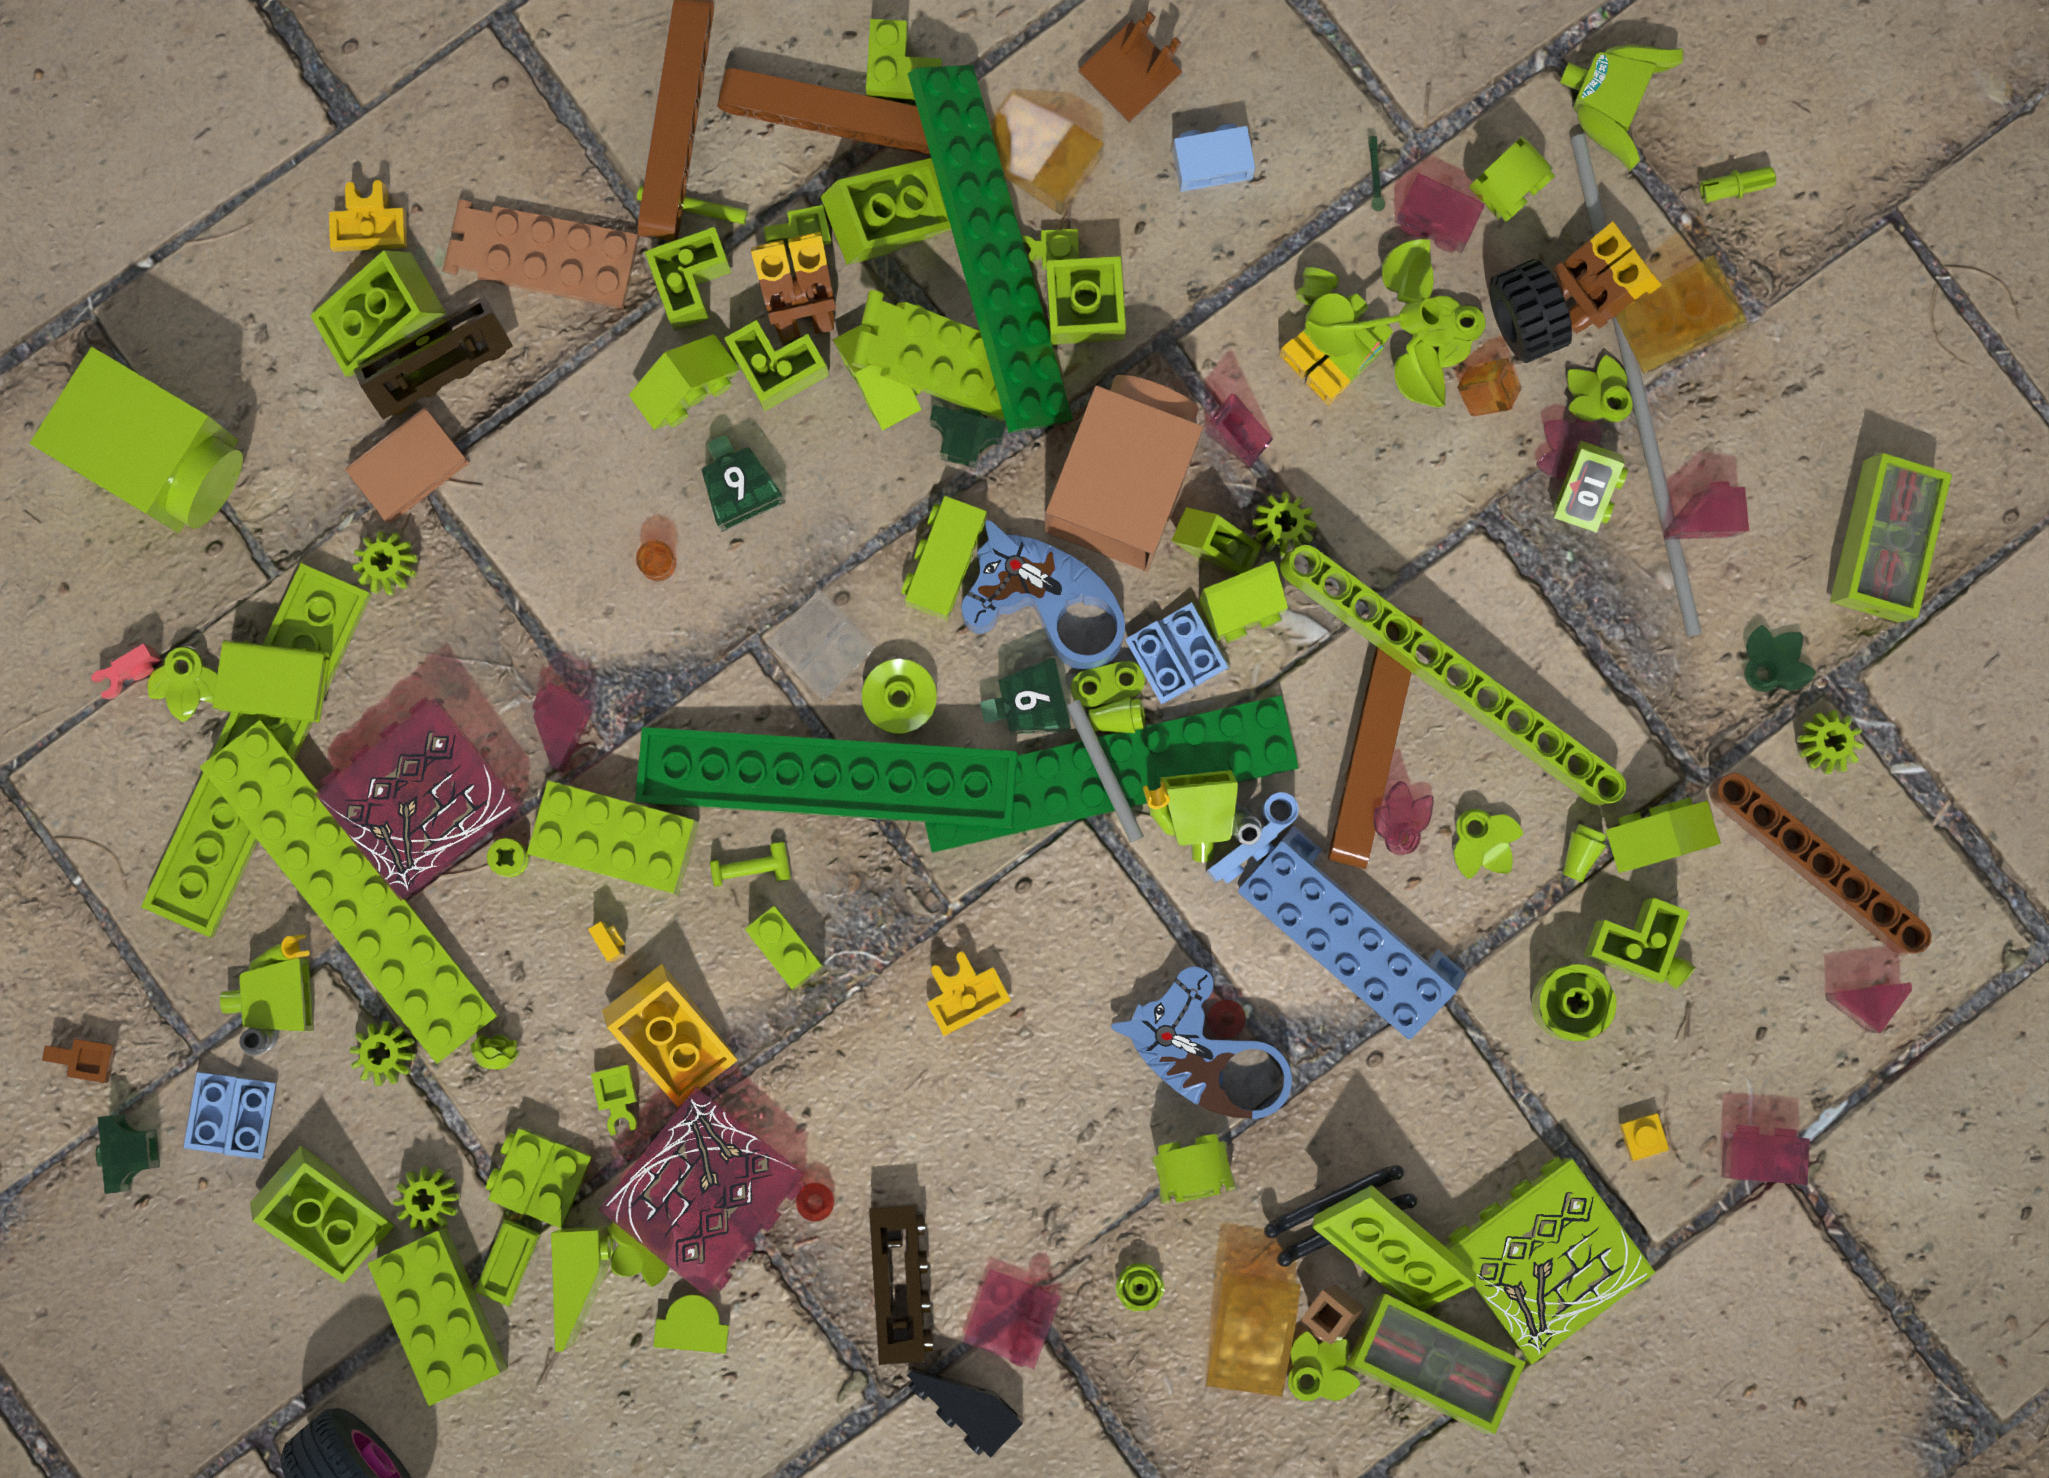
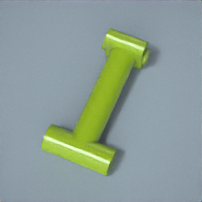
(777, 862)

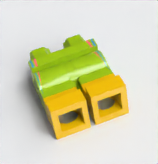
(1336, 372)

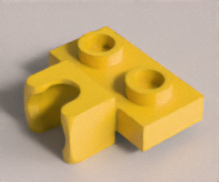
(367, 222)
(965, 996)

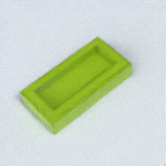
(507, 1262)

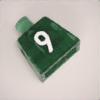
(738, 485)
(1030, 701)

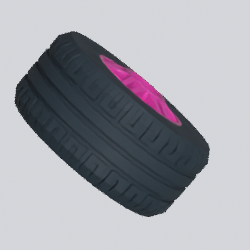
(339, 1447)

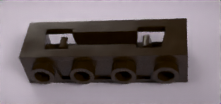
(433, 358)
(902, 1348)

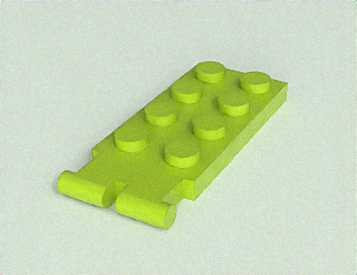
(927, 354)

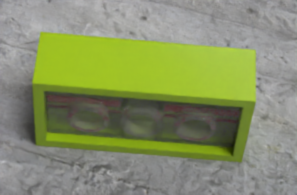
(1891, 538)
(1436, 1364)

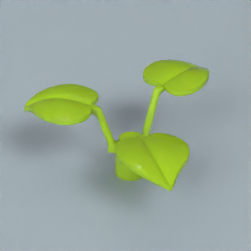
(1410, 274)

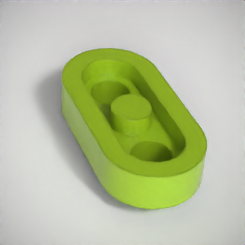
(1108, 684)

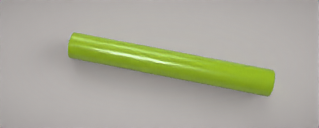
(710, 209)

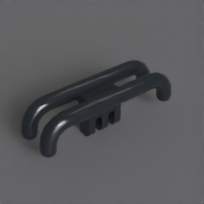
(1307, 1212)

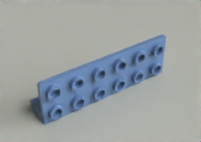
(1349, 937)

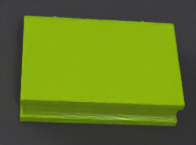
(271, 681)

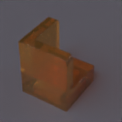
(1489, 387)

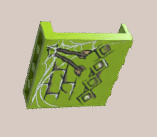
(1549, 1258)

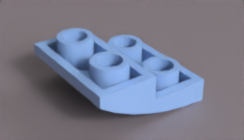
(1177, 653)
(229, 1115)

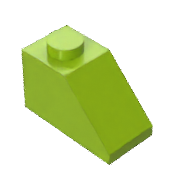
(1216, 541)

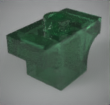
(965, 434)
(124, 1152)

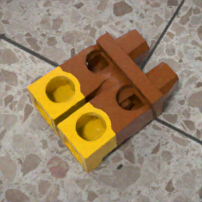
(1603, 278)
(797, 296)

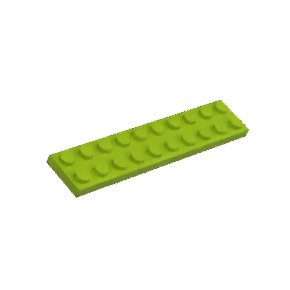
(211, 839)
(348, 893)

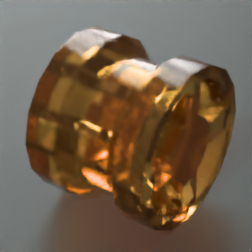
(654, 553)

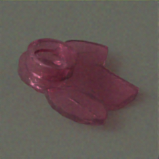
(1563, 440)
(1403, 819)

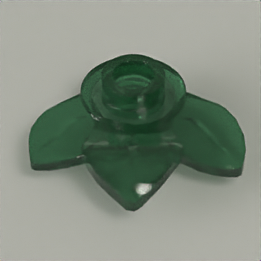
(1779, 658)

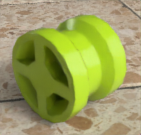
(1316, 283)
(513, 862)

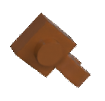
(86, 1059)

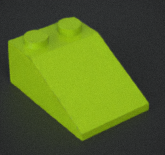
(885, 210)
(377, 310)
(319, 1215)
(578, 1270)

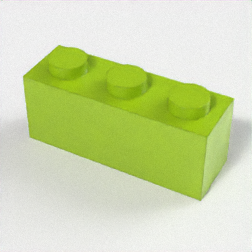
(944, 557)

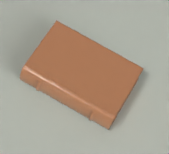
(406, 466)

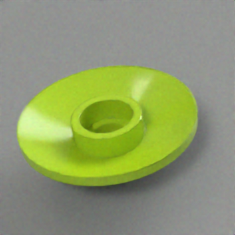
(893, 677)

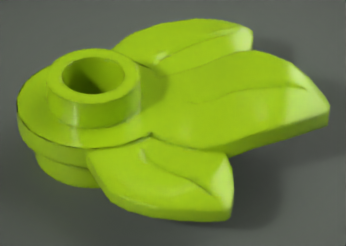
(1450, 336)
(1595, 389)
(180, 688)
(1487, 848)
(633, 1258)
(1325, 1365)

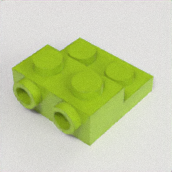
(538, 1177)

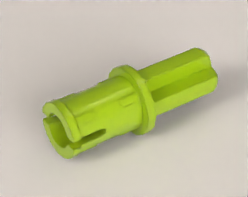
(1737, 184)

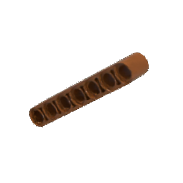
(822, 110)
(675, 119)
(1370, 757)
(1837, 868)

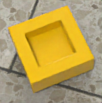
(608, 940)
(1644, 1137)

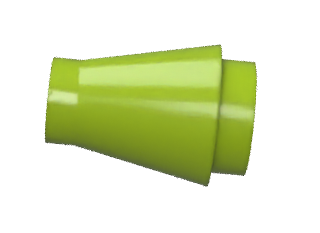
(1120, 716)
(1583, 851)

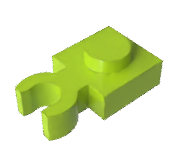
(1053, 246)
(614, 1090)

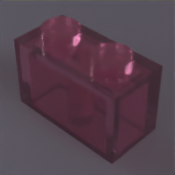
(1439, 214)
(1765, 1157)

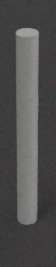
(1104, 771)

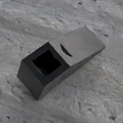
(974, 1409)

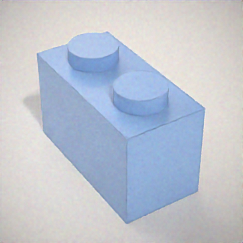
(1213, 157)

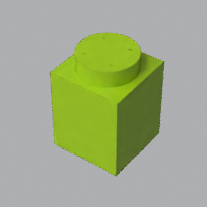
(141, 444)

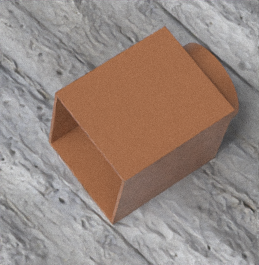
(1125, 470)

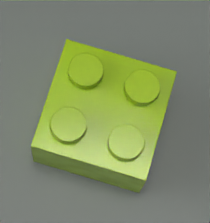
(1085, 300)

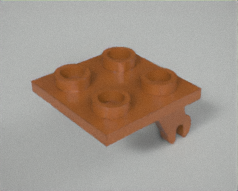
(1132, 69)

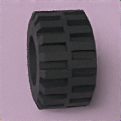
(1530, 310)

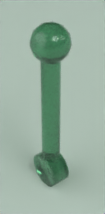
(1377, 203)

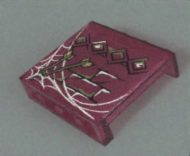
(418, 798)
(703, 1192)

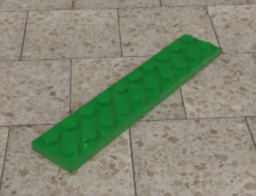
(990, 247)
(827, 777)
(1065, 787)

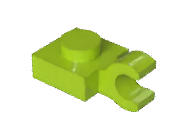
(800, 223)

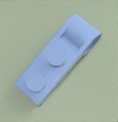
(1230, 866)

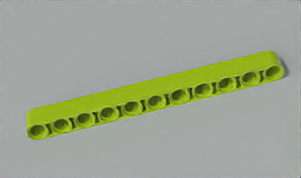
(1470, 677)

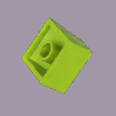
(1244, 602)

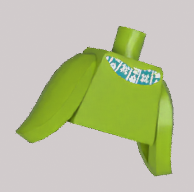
(1614, 91)

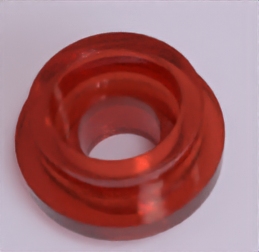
(1214, 1018)
(803, 1205)

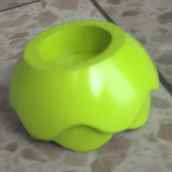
(494, 1052)
(1152, 1287)

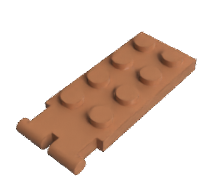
(543, 254)

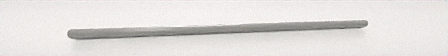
(1641, 408)

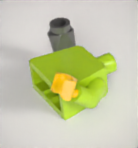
(1202, 811)
(272, 996)

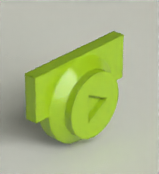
(692, 1326)

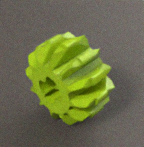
(1274, 532)
(373, 555)
(1826, 728)
(376, 1040)
(419, 1211)

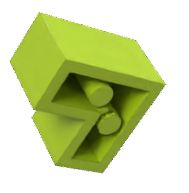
(889, 62)
(683, 266)
(779, 373)
(683, 380)
(885, 398)
(1666, 834)
(1647, 948)

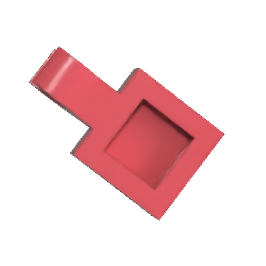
(132, 665)

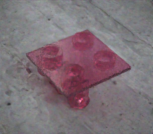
(1012, 1319)

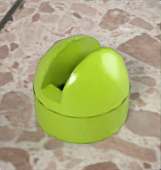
(1679, 972)

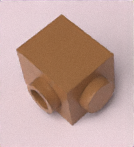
(1332, 1314)

